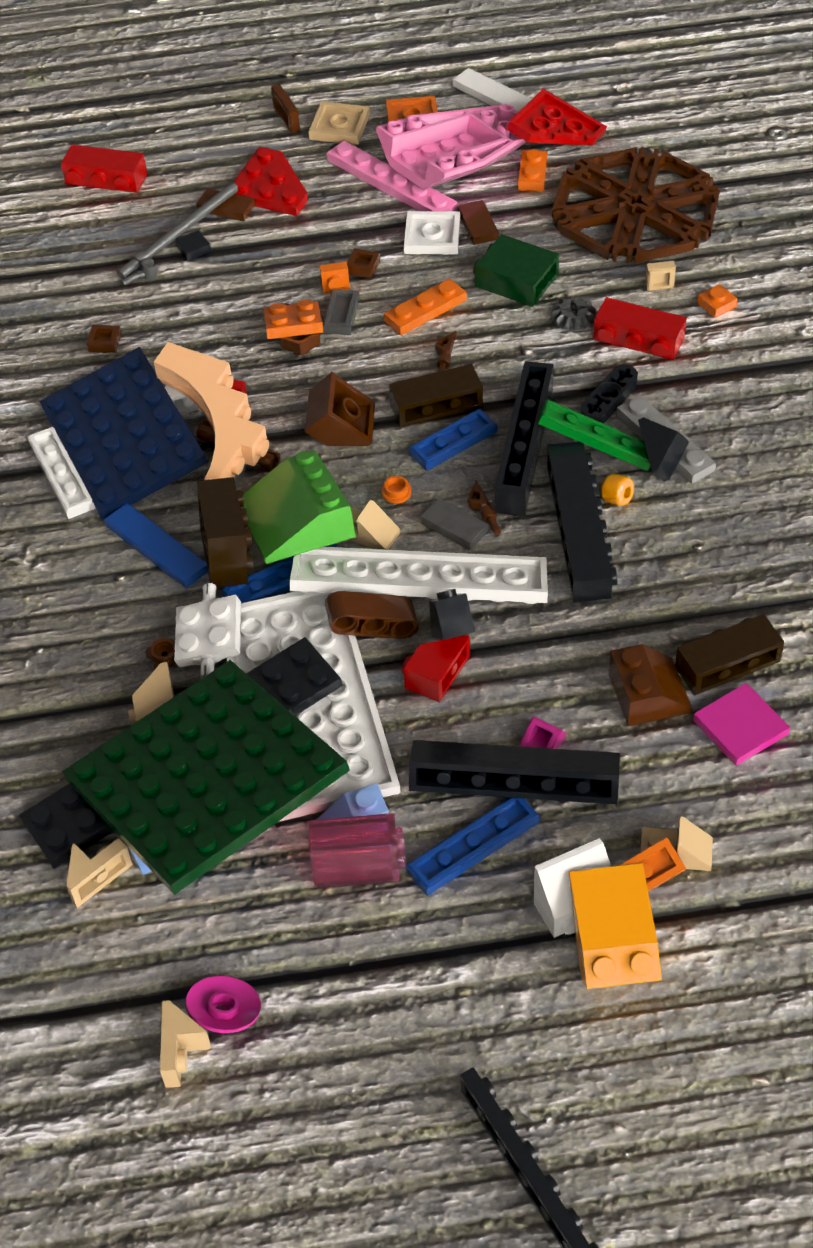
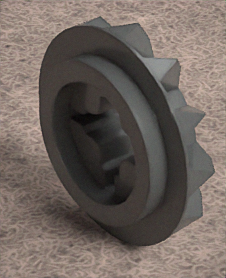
(565, 318)

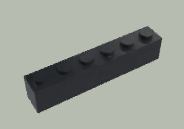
(523, 440)
(579, 522)
(514, 772)

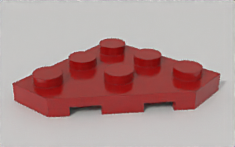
(554, 122)
(271, 182)

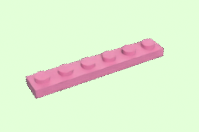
(387, 179)

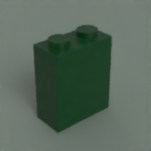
(516, 270)

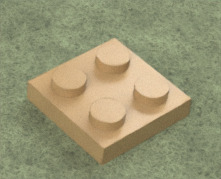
(339, 123)

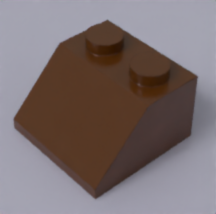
(339, 413)
(647, 685)

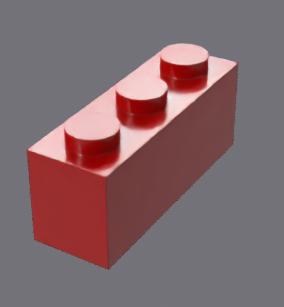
(104, 168)
(639, 328)

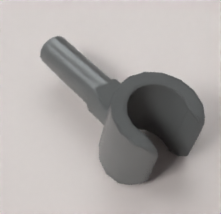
(149, 271)

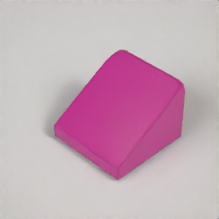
(542, 735)

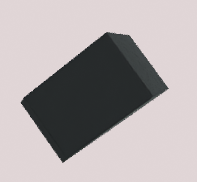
(663, 447)

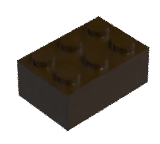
(224, 532)

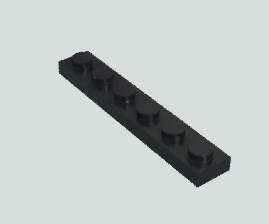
(523, 1161)

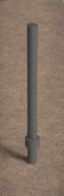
(136, 259)

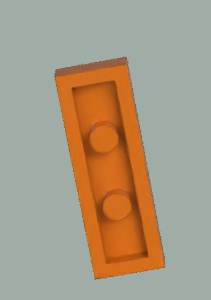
(425, 306)

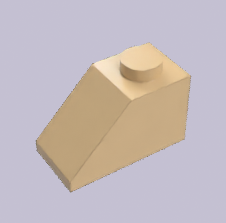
(152, 693)

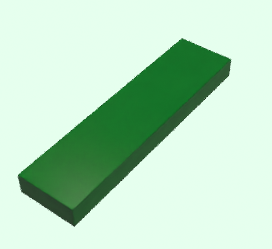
(594, 434)

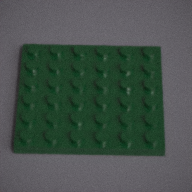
(204, 775)

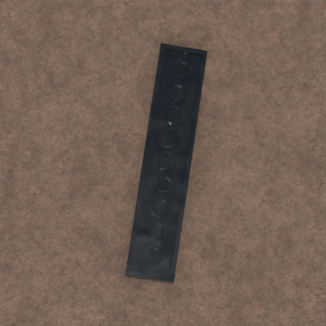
(293, 677)

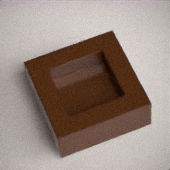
(363, 263)
(104, 338)
(300, 344)

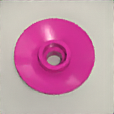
(223, 1004)

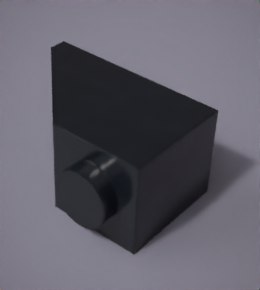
(450, 615)

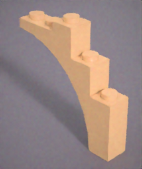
(209, 386)

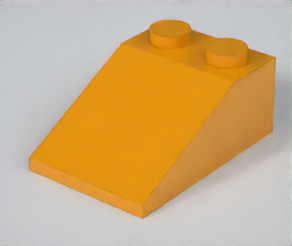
(614, 926)

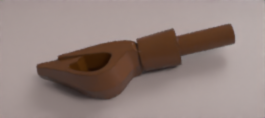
(445, 351)
(483, 506)

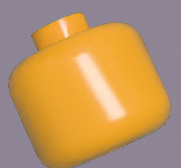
(617, 489)

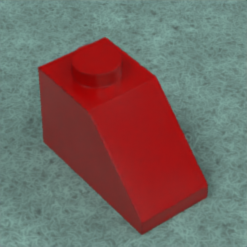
(435, 666)

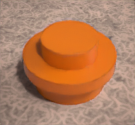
(396, 490)

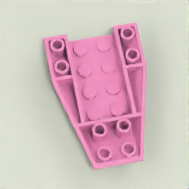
(448, 143)

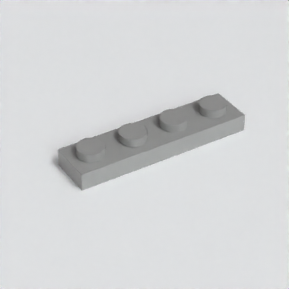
(694, 462)

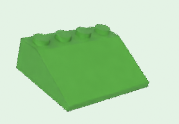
(297, 509)

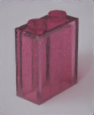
(356, 850)

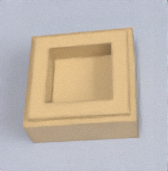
(660, 275)

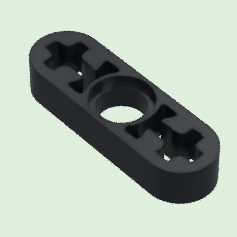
(610, 384)

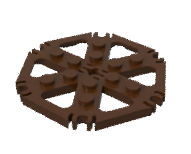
(636, 204)

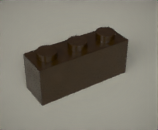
(436, 395)
(729, 654)

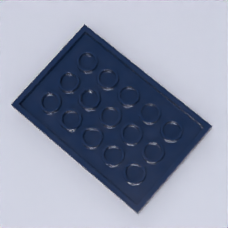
(123, 432)

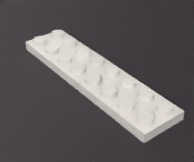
(421, 574)

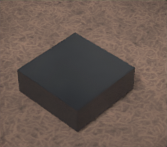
(193, 245)

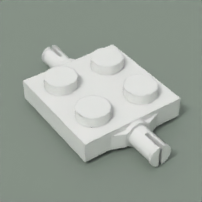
(207, 630)

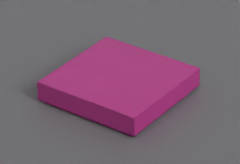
(741, 724)

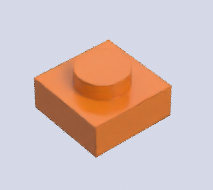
(334, 277)
(717, 300)

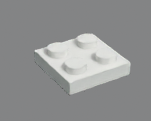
(432, 232)

